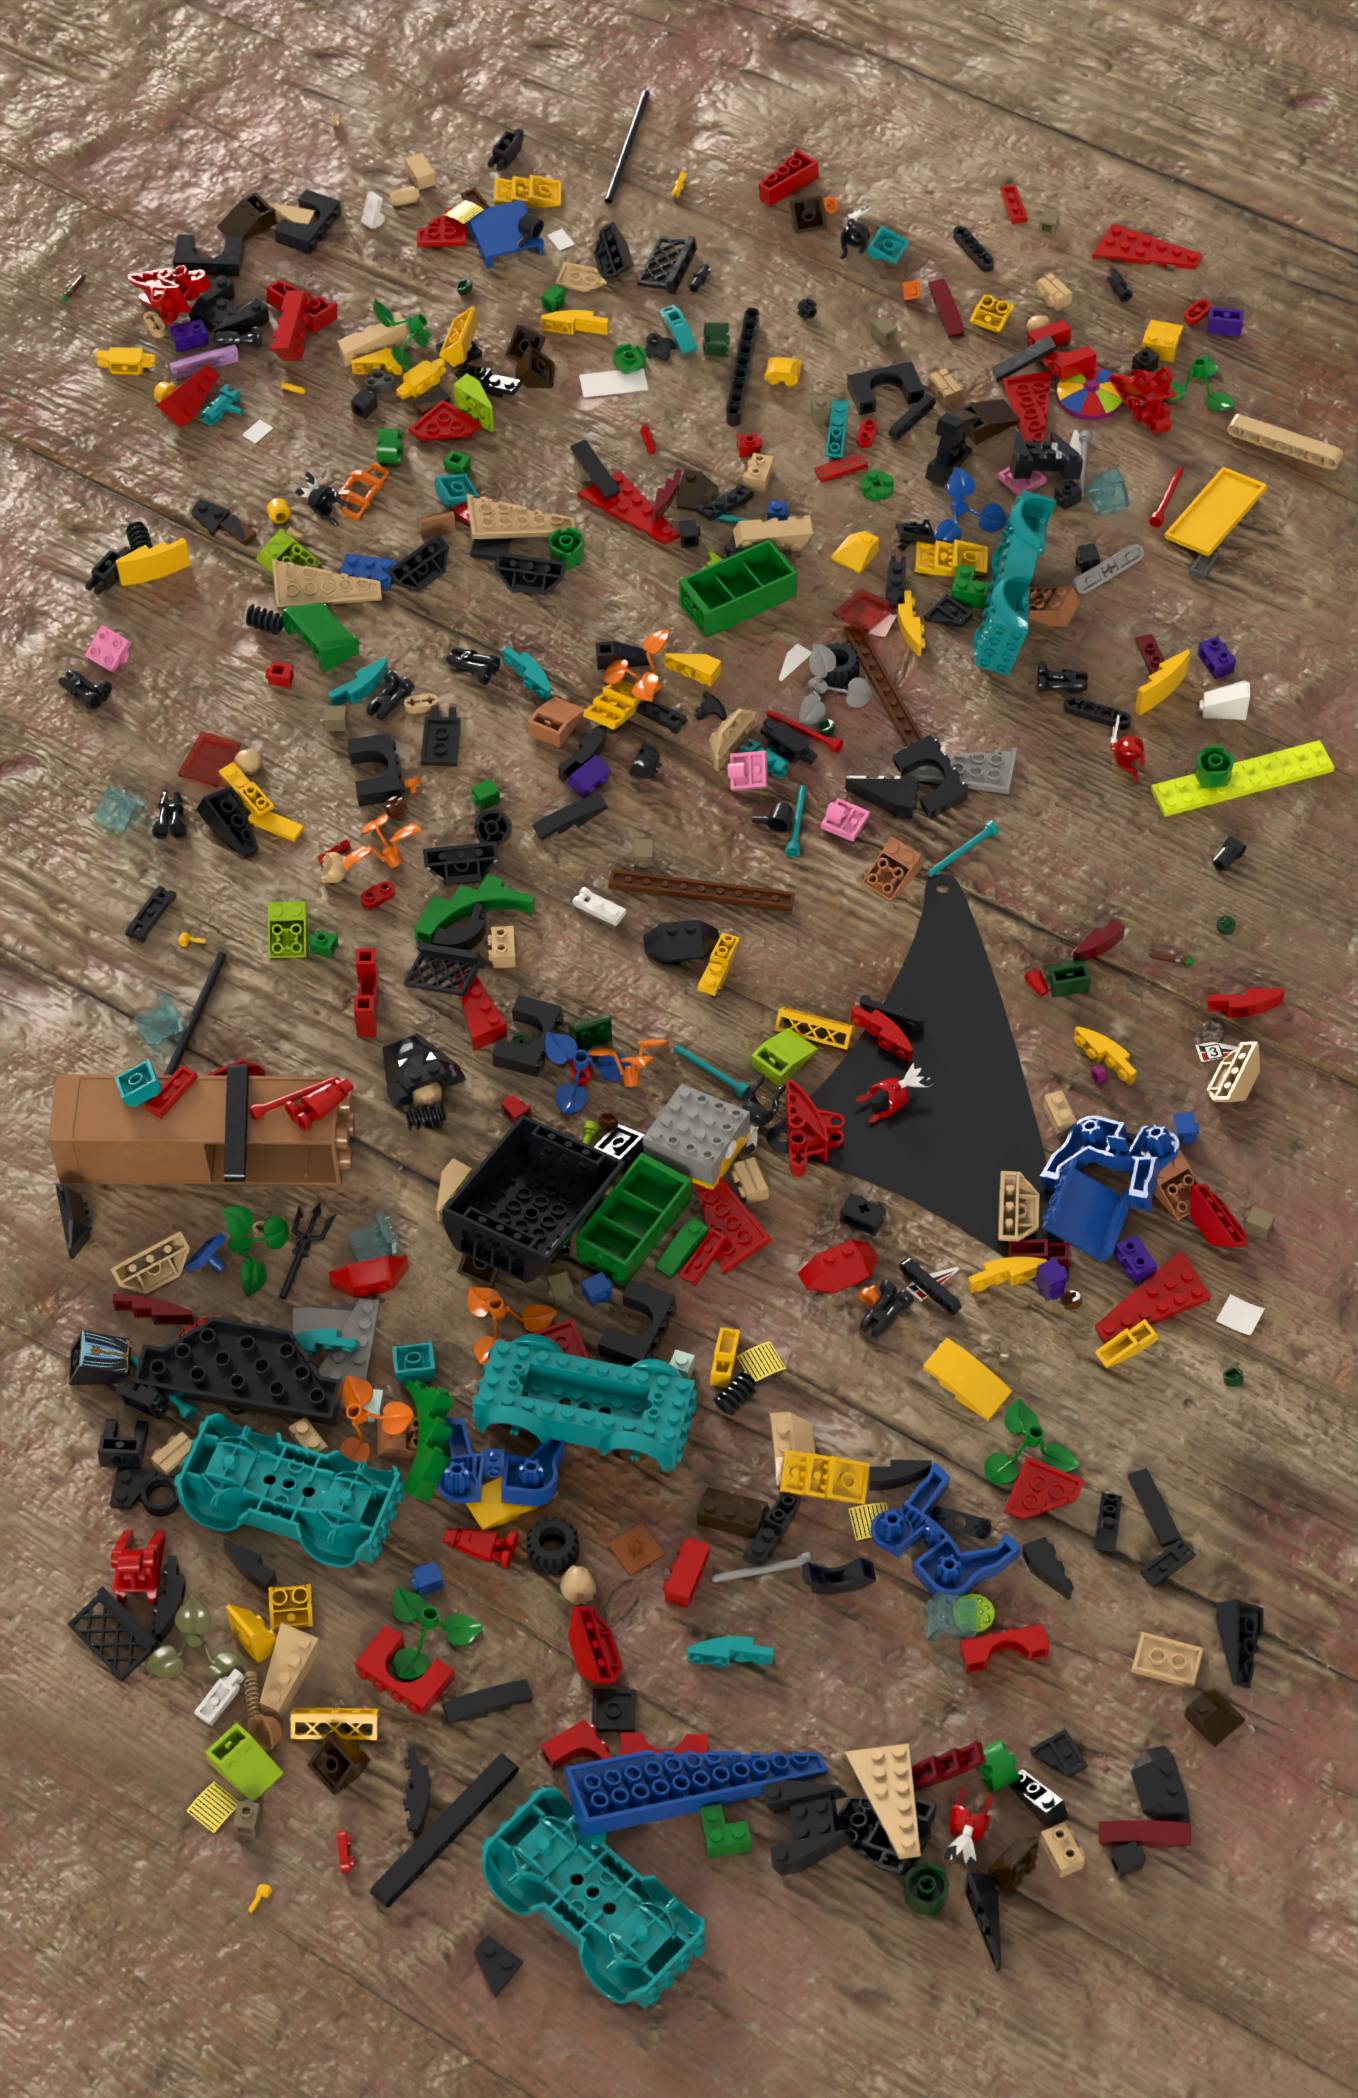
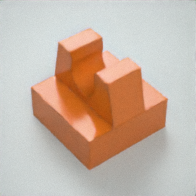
(910, 290)

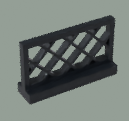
(679, 265)
(449, 957)
(127, 1621)

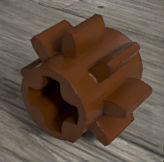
(395, 807)

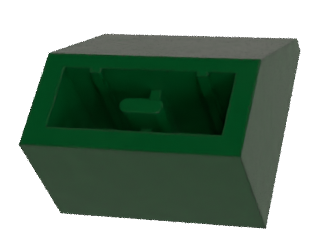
(1067, 977)
(591, 1031)

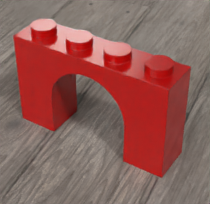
(1063, 364)
(367, 999)
(416, 1695)
(574, 1742)

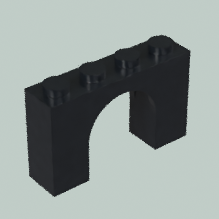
(307, 237)
(225, 264)
(900, 375)
(381, 750)
(928, 753)
(529, 1058)
(654, 1304)

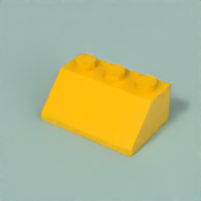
(460, 337)

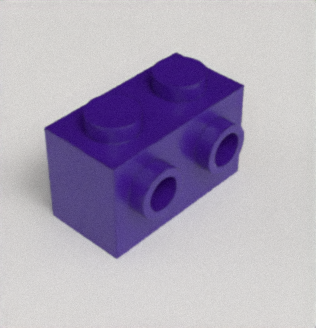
(1225, 321)
(189, 335)
(1216, 657)
(589, 776)
(1135, 1259)
(1051, 1279)

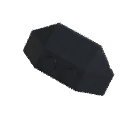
(612, 252)
(421, 565)
(529, 573)
(461, 862)
(681, 940)
(74, 1219)
(1160, 1786)

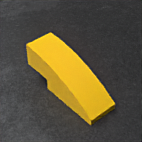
(1127, 1344)
(724, 1357)

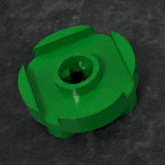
(629, 365)
(874, 477)

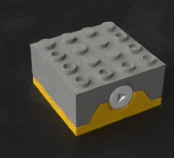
(698, 1135)

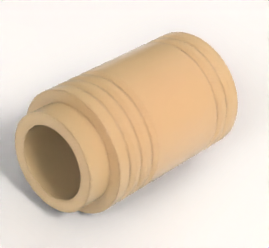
(404, 196)

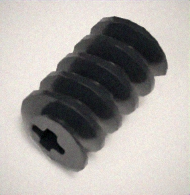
(138, 536)
(266, 622)
(425, 1116)
(735, 1392)

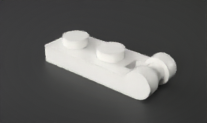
(599, 907)

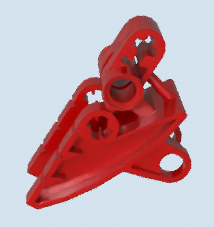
(168, 296)
(1150, 389)
(808, 1129)
(138, 1569)

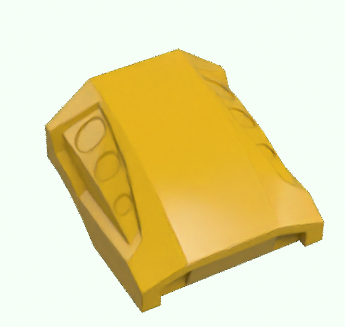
(991, 313)
(783, 370)
(290, 1606)

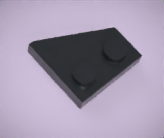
(210, 515)
(916, 532)
(949, 613)
(128, 1487)
(1060, 1753)
(496, 1963)

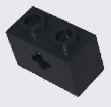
(863, 1214)

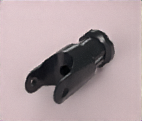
(1119, 285)

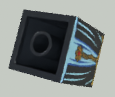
(99, 1359)

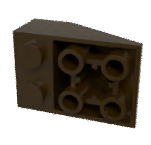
(248, 218)
(994, 419)
(1015, 1863)

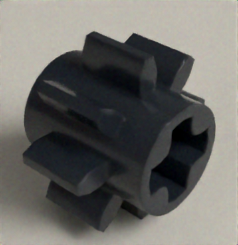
(807, 308)

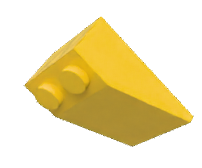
(1163, 339)
(251, 1632)

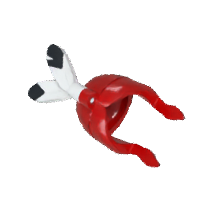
(1126, 750)
(897, 1090)
(966, 1829)

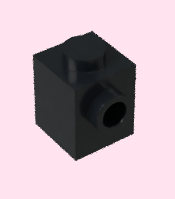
(1145, 360)
(364, 403)
(1068, 494)
(688, 533)
(1087, 557)
(1127, 1859)

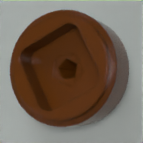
(608, 1120)
(1071, 1300)

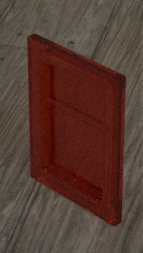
(864, 610)
(207, 757)

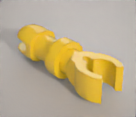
(679, 184)

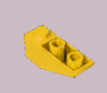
(378, 360)
(695, 666)

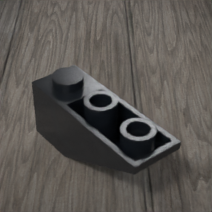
(612, 651)
(1108, 1522)
(1042, 1563)
(1040, 1800)

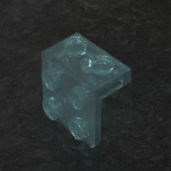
(117, 808)
(160, 1021)
(374, 1240)
(950, 1616)

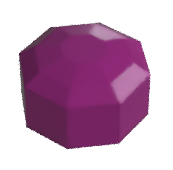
(1099, 1075)

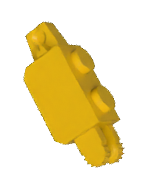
(125, 360)
(421, 378)

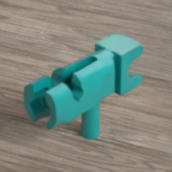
(223, 402)
(774, 762)

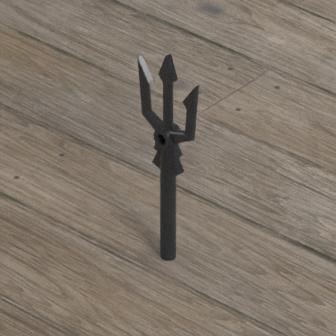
(303, 1245)

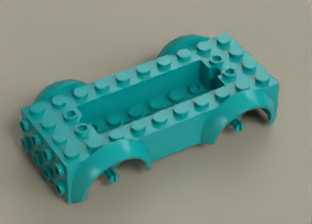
(1012, 569)
(532, 1374)
(335, 1526)
(622, 1953)

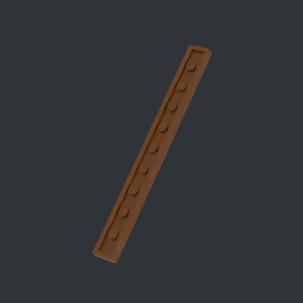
(883, 685)
(702, 890)

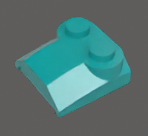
(887, 246)
(454, 489)
(138, 1084)
(414, 1362)

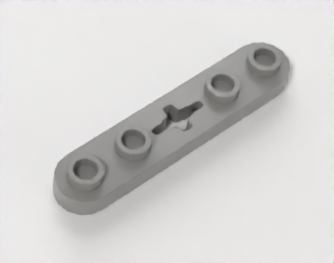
(1120, 560)

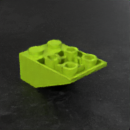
(473, 401)
(286, 550)
(287, 929)
(782, 1056)
(243, 1763)

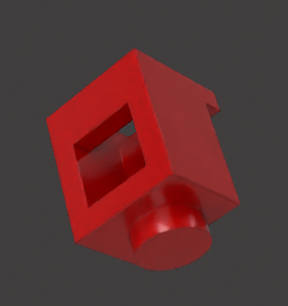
(748, 445)
(280, 674)
(513, 1108)

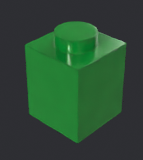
(485, 795)

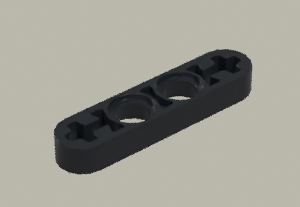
(985, 261)
(912, 417)
(1098, 709)
(930, 1286)

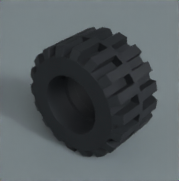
(849, 666)
(548, 1531)

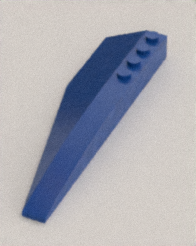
(668, 1784)

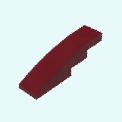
(946, 308)
(666, 496)
(160, 1311)
(947, 1766)
(1145, 1833)

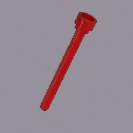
(1157, 518)
(835, 744)
(258, 1111)

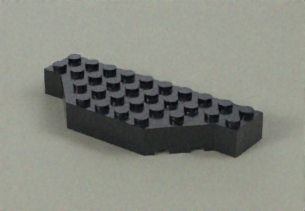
(242, 1369)

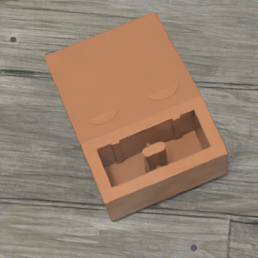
(1053, 604)
(554, 721)
(893, 869)
(1174, 1186)
(400, 1446)

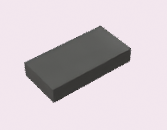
(1203, 565)

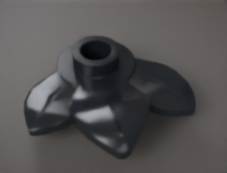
(660, 347)

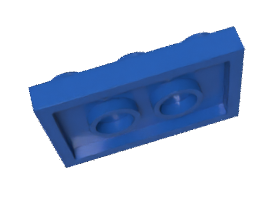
(369, 568)

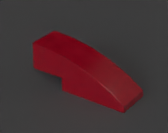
(1099, 941)
(1041, 1249)

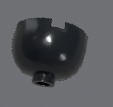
(646, 762)
(493, 826)

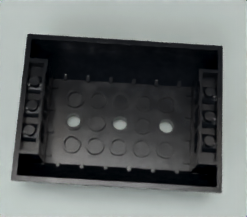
(491, 1208)

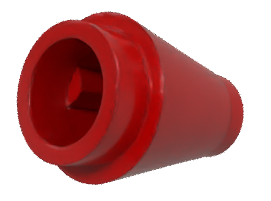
(1036, 981)

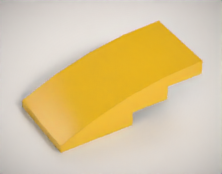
(534, 192)
(944, 557)
(153, 563)
(1163, 682)
(613, 705)
(967, 1379)
(824, 1477)
(492, 1511)

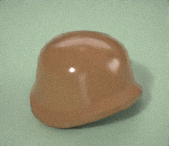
(265, 1731)

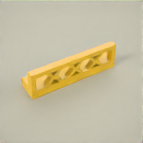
(818, 1021)
(334, 1715)

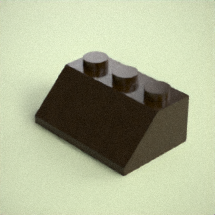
(731, 1512)

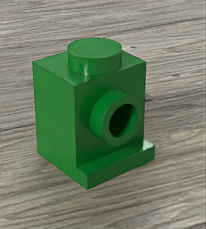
(553, 298)
(457, 463)
(323, 943)

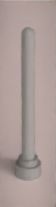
(1085, 439)
(805, 1557)

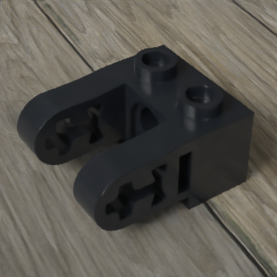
(122, 1452)

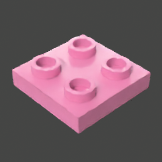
(1018, 485)
(108, 649)
(748, 770)
(845, 819)

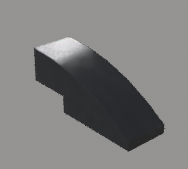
(898, 1474)
(250, 1566)

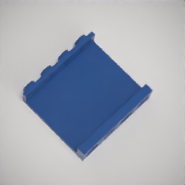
(497, 231)
(1086, 1213)

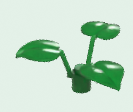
(415, 327)
(1204, 368)
(276, 1233)
(1022, 1419)
(410, 1606)

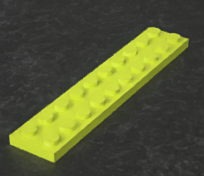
(1246, 778)

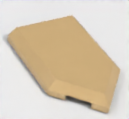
(579, 277)

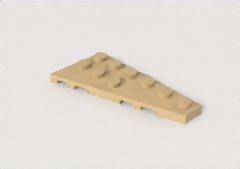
(508, 520)
(308, 585)
(889, 1787)

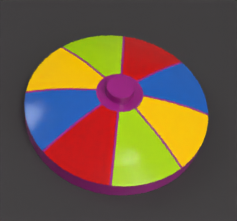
(1089, 395)

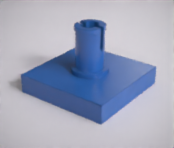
(206, 1254)

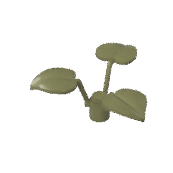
(194, 1620)

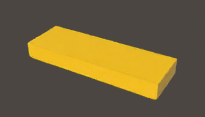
(277, 825)

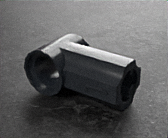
(1231, 850)

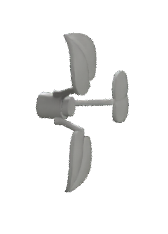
(820, 662)

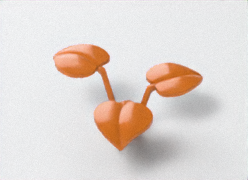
(649, 683)
(390, 853)
(632, 1072)
(487, 1300)
(355, 1395)

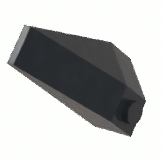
(894, 795)
(226, 817)
(1239, 1630)
(984, 1903)

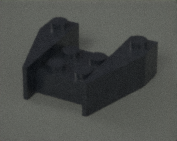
(222, 315)
(952, 448)
(1045, 456)
(812, 1822)

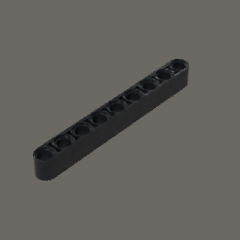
(742, 367)
(444, 1830)

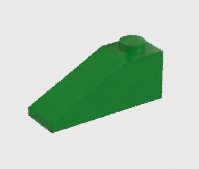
(682, 1247)

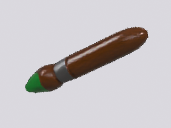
(73, 288)
(1171, 958)

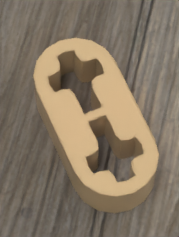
(157, 323)
(420, 702)

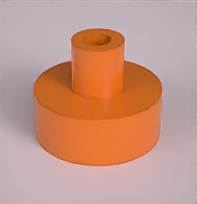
(830, 205)
(412, 784)
(869, 1295)

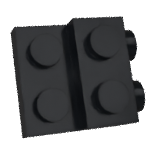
(622, 1144)
(144, 1399)

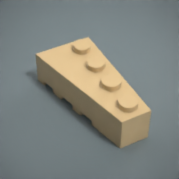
(372, 340)
(785, 534)
(288, 1667)

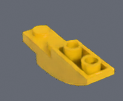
(572, 320)
(910, 624)
(249, 792)
(719, 964)
(1104, 1049)
(1014, 1269)

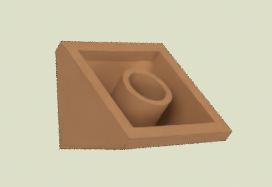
(437, 523)

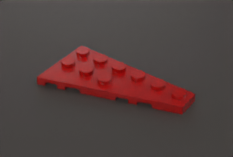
(1143, 249)
(1029, 401)
(631, 508)
(730, 1217)
(1162, 1295)

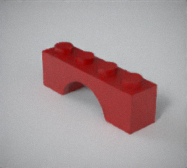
(1028, 1641)
(636, 1743)

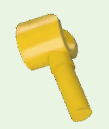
(185, 938)
(262, 1891)

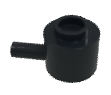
(530, 227)
(778, 819)

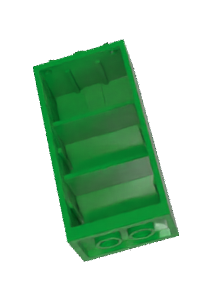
(737, 588)
(633, 1219)

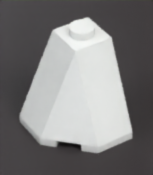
(1226, 702)

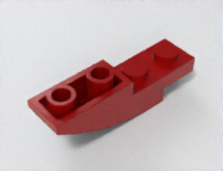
(1253, 1002)
(889, 1034)

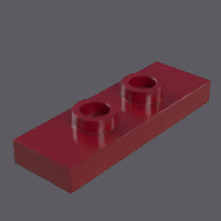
(1150, 652)

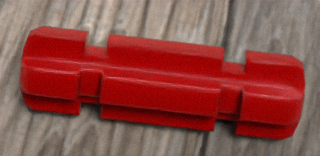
(648, 439)
(344, 846)

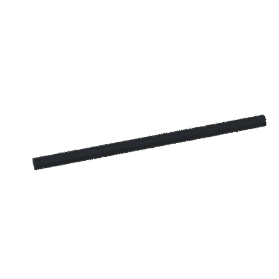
(627, 147)
(196, 1013)

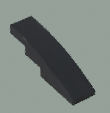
(570, 815)
(485, 1701)

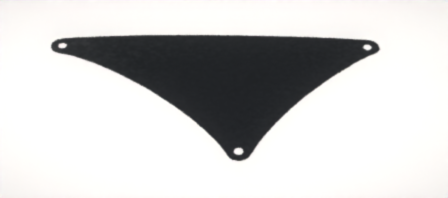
(977, 1115)

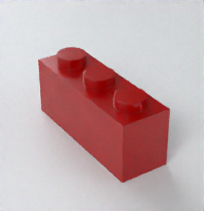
(686, 1571)

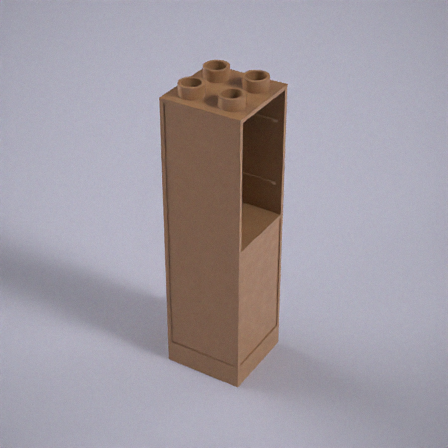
(109, 1142)

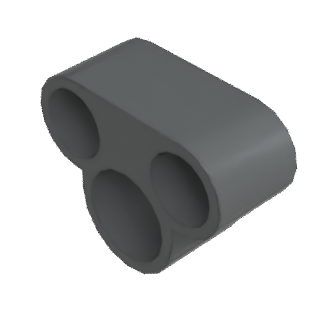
(379, 382)

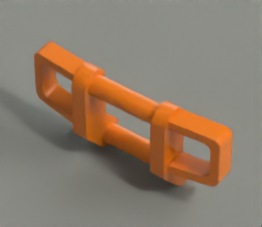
(364, 476)

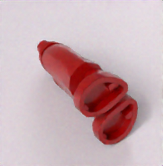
(318, 1103)
(482, 1544)

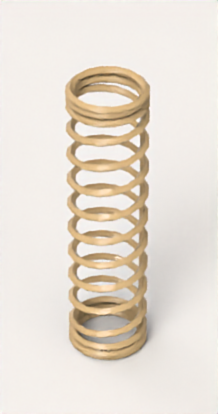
(246, 1679)

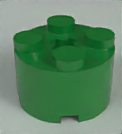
(389, 446)
(566, 546)
(1214, 767)
(999, 1767)

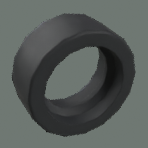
(154, 1483)

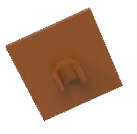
(636, 1549)

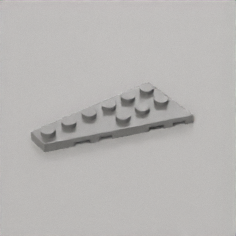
(977, 769)
(359, 1326)

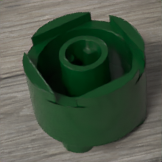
(716, 339)
(922, 1877)

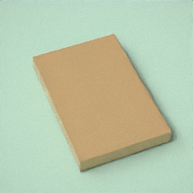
(1167, 1660)

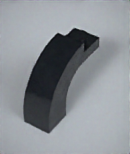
(467, 936)
(839, 1579)

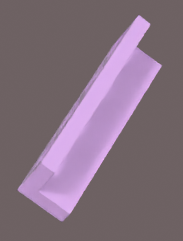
(214, 358)

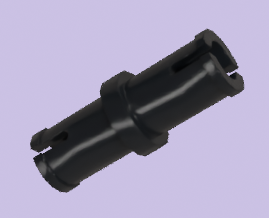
(699, 278)

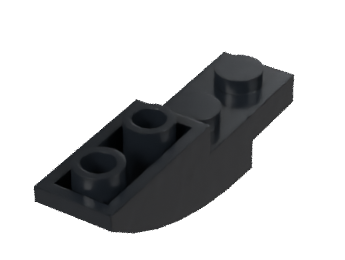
(491, 383)
(588, 748)
(773, 1529)
(169, 1601)
(418, 1793)

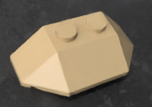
(731, 735)
(1236, 1074)
(1017, 1207)
(153, 1265)
(789, 1433)

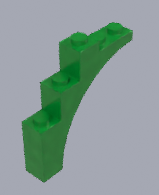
(491, 893)
(433, 1432)

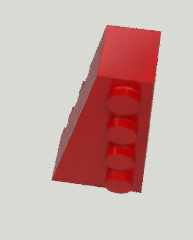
(788, 178)
(320, 313)
(292, 326)
(187, 397)
(481, 1015)

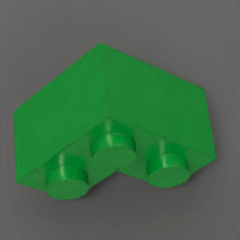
(967, 590)
(723, 1838)

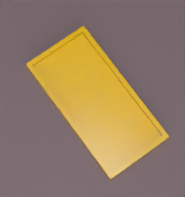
(1215, 511)

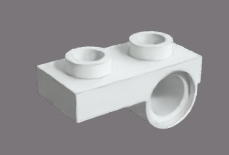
(371, 214)

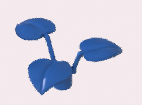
(958, 486)
(563, 1047)

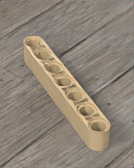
(1285, 441)

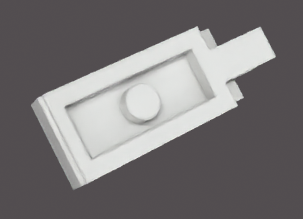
(219, 1697)

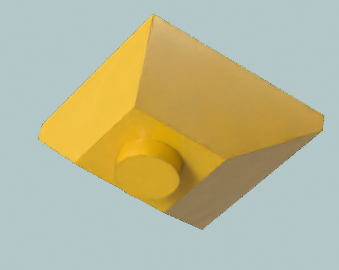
(857, 551)

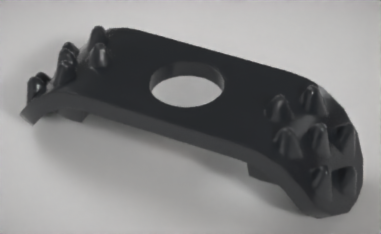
(975, 1525)

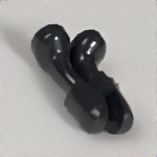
(232, 338)
(464, 659)
(1071, 680)
(75, 683)
(382, 702)
(174, 809)
(879, 1315)

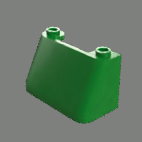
(322, 633)

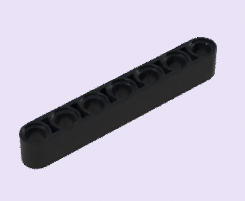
(236, 1123)

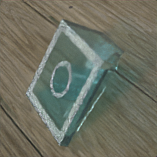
(1107, 492)

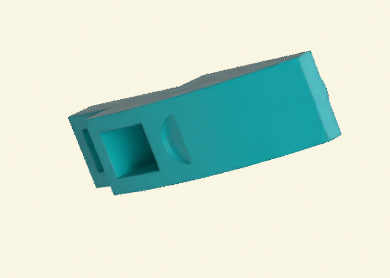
(678, 328)
(837, 429)
(532, 673)
(365, 682)
(327, 1339)
(722, 1649)

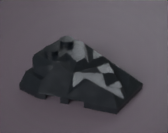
(416, 1064)
(871, 1839)

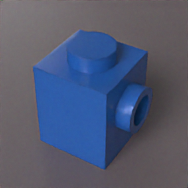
(778, 510)
(1185, 1127)
(597, 1289)
(427, 1579)

